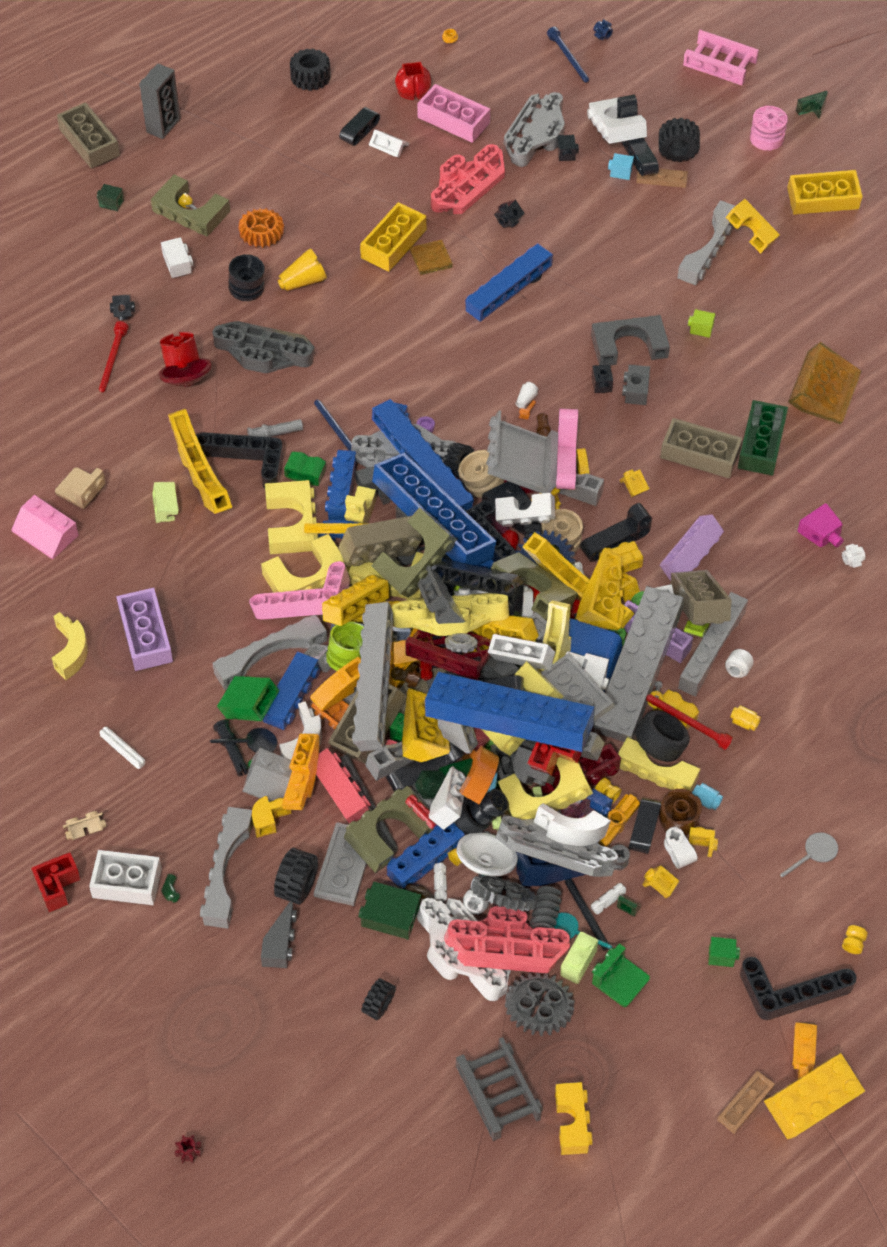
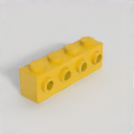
(353, 600)

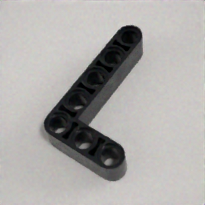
(643, 156)
(246, 447)
(485, 582)
(794, 992)

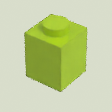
(701, 323)

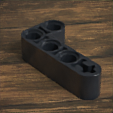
(484, 515)
(628, 530)
(409, 773)

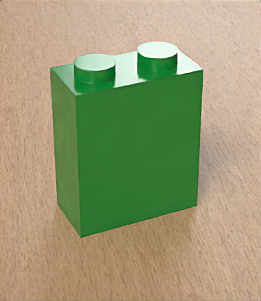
(248, 698)

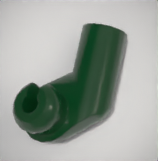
(168, 889)

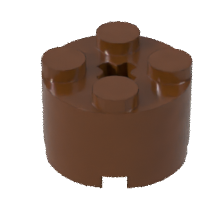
(680, 810)

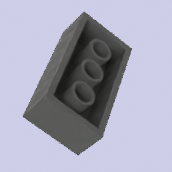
(160, 101)

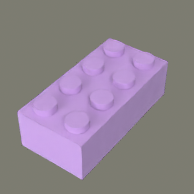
(144, 629)

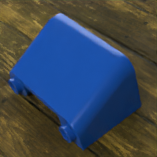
(595, 641)

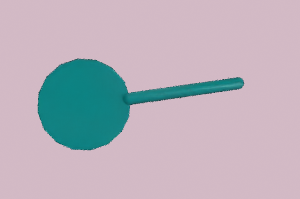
(569, 924)

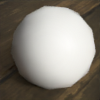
(473, 903)

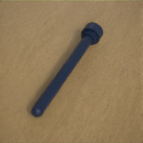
(554, 35)
(333, 424)

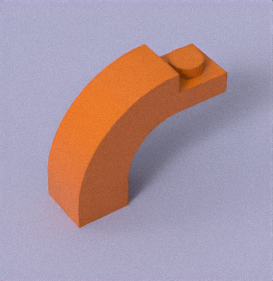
(480, 775)

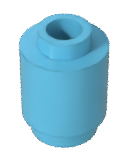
(708, 796)

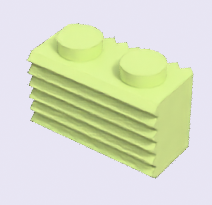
(579, 957)

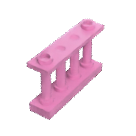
(718, 68)

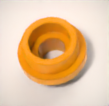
(450, 36)

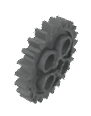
(491, 889)
(522, 994)

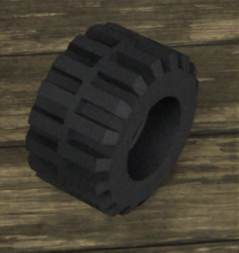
(310, 69)
(679, 139)
(296, 876)

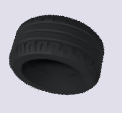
(662, 736)

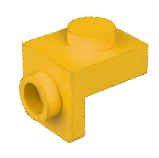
(703, 837)

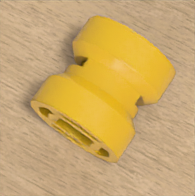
(606, 788)
(855, 938)

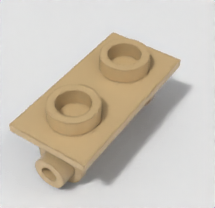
(76, 826)

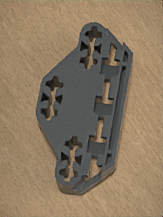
(263, 347)

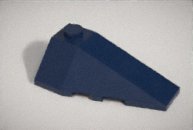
(540, 872)

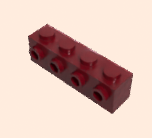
(594, 771)

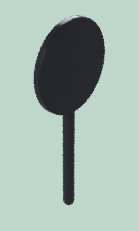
(255, 739)

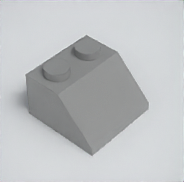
(268, 775)

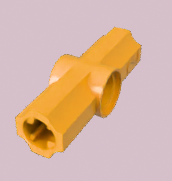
(622, 813)

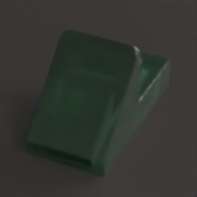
(812, 103)

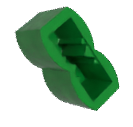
(304, 468)

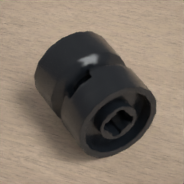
(492, 806)

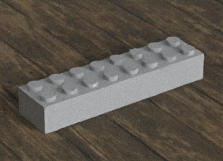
(640, 663)

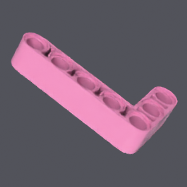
(567, 449)
(301, 601)

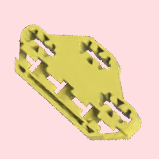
(475, 609)

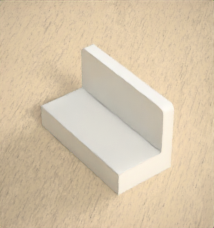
(387, 143)

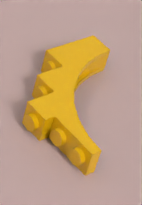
(212, 492)
(554, 563)

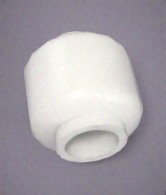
(739, 663)

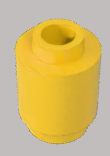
(745, 718)

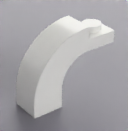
(311, 725)
(572, 830)

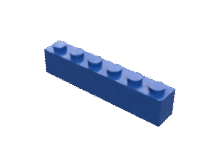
(508, 282)

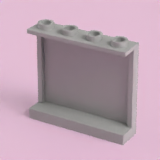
(522, 455)

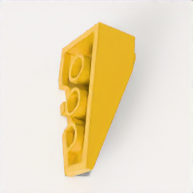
(602, 597)
(421, 734)

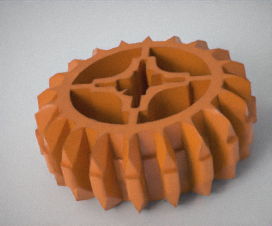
(257, 225)

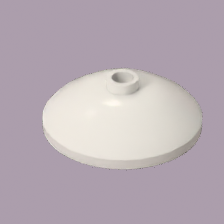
(486, 854)

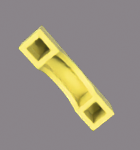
(675, 777)

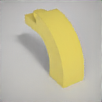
(361, 506)
(75, 653)

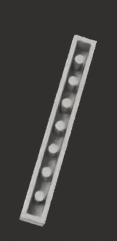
(374, 677)

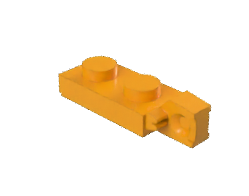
(804, 1048)

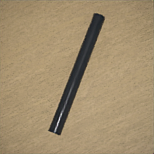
(586, 912)

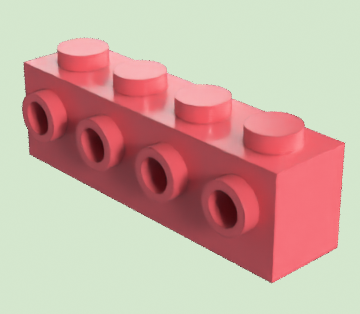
(339, 786)

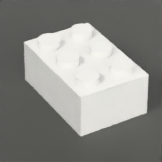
(125, 877)

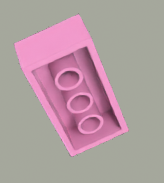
(453, 113)

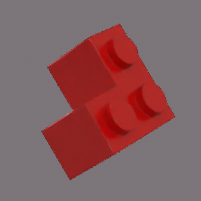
(546, 756)
(52, 877)

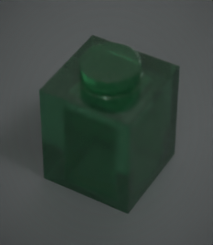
(110, 197)
(429, 783)

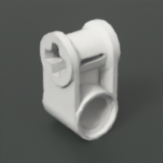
(680, 851)

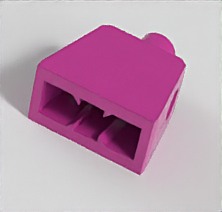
(822, 527)

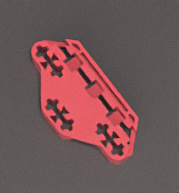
(459, 176)
(508, 933)

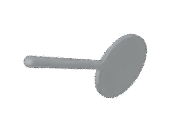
(820, 848)

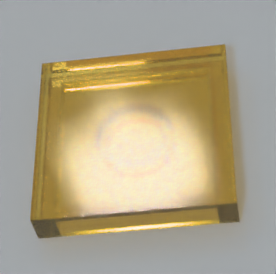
(431, 257)

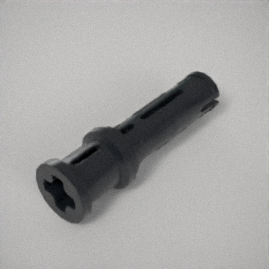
(224, 731)

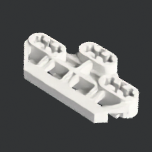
(435, 919)

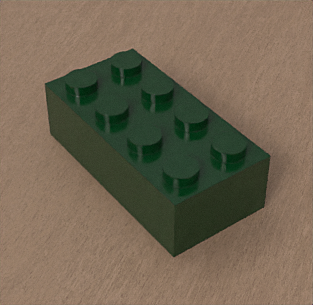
(762, 437)

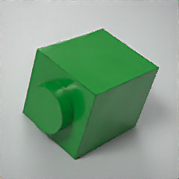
(723, 952)

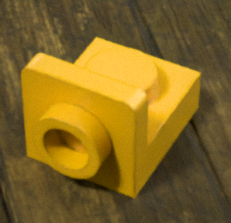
(634, 482)
(629, 586)
(660, 880)

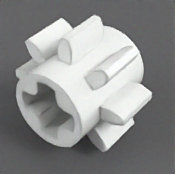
(853, 555)

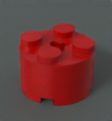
(179, 349)

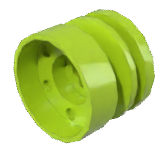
(344, 644)

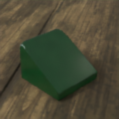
(628, 905)

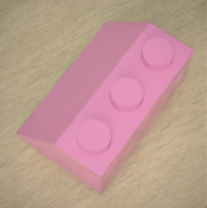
(44, 527)

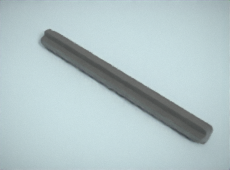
(381, 828)

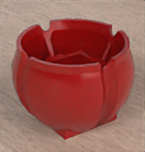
(413, 80)

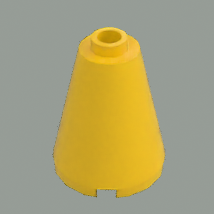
(302, 272)

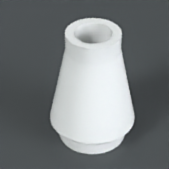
(527, 394)

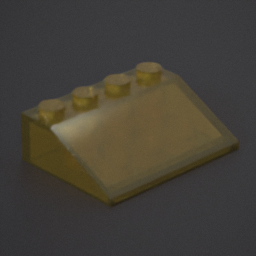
(824, 384)

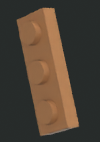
(665, 177)
(746, 1102)

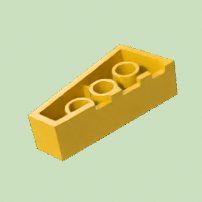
(511, 627)

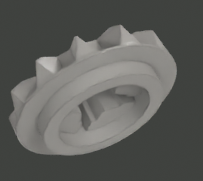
(460, 642)

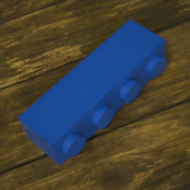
(292, 687)

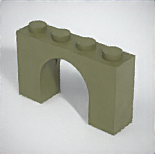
(201, 220)
(437, 543)
(538, 578)
(364, 836)

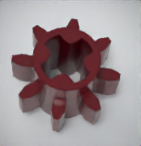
(190, 1154)

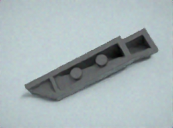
(439, 599)

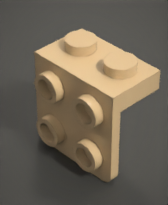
(81, 486)

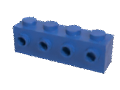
(342, 484)
(422, 856)

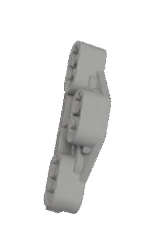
(542, 131)
(378, 448)
(531, 840)

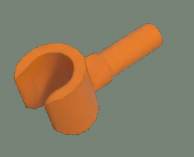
(525, 413)

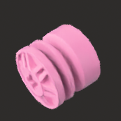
(768, 128)

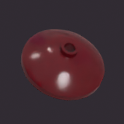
(186, 376)

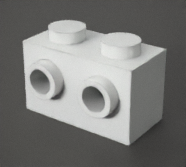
(176, 257)

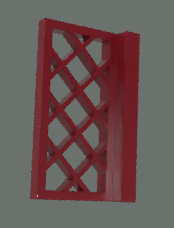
(444, 657)

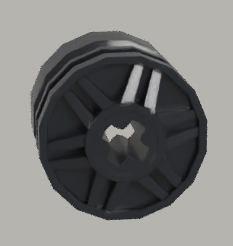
(246, 277)

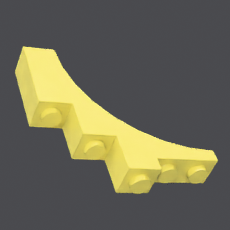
(557, 630)

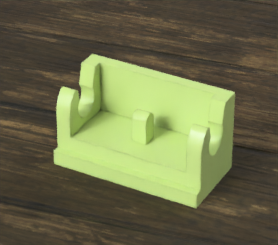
(164, 501)

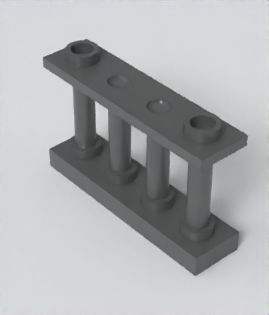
(486, 1105)

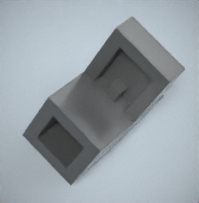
(364, 479)
(525, 772)

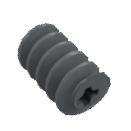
(546, 908)

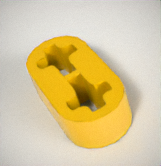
(582, 461)

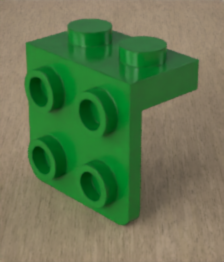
(619, 977)

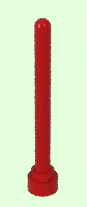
(120, 330)
(721, 739)

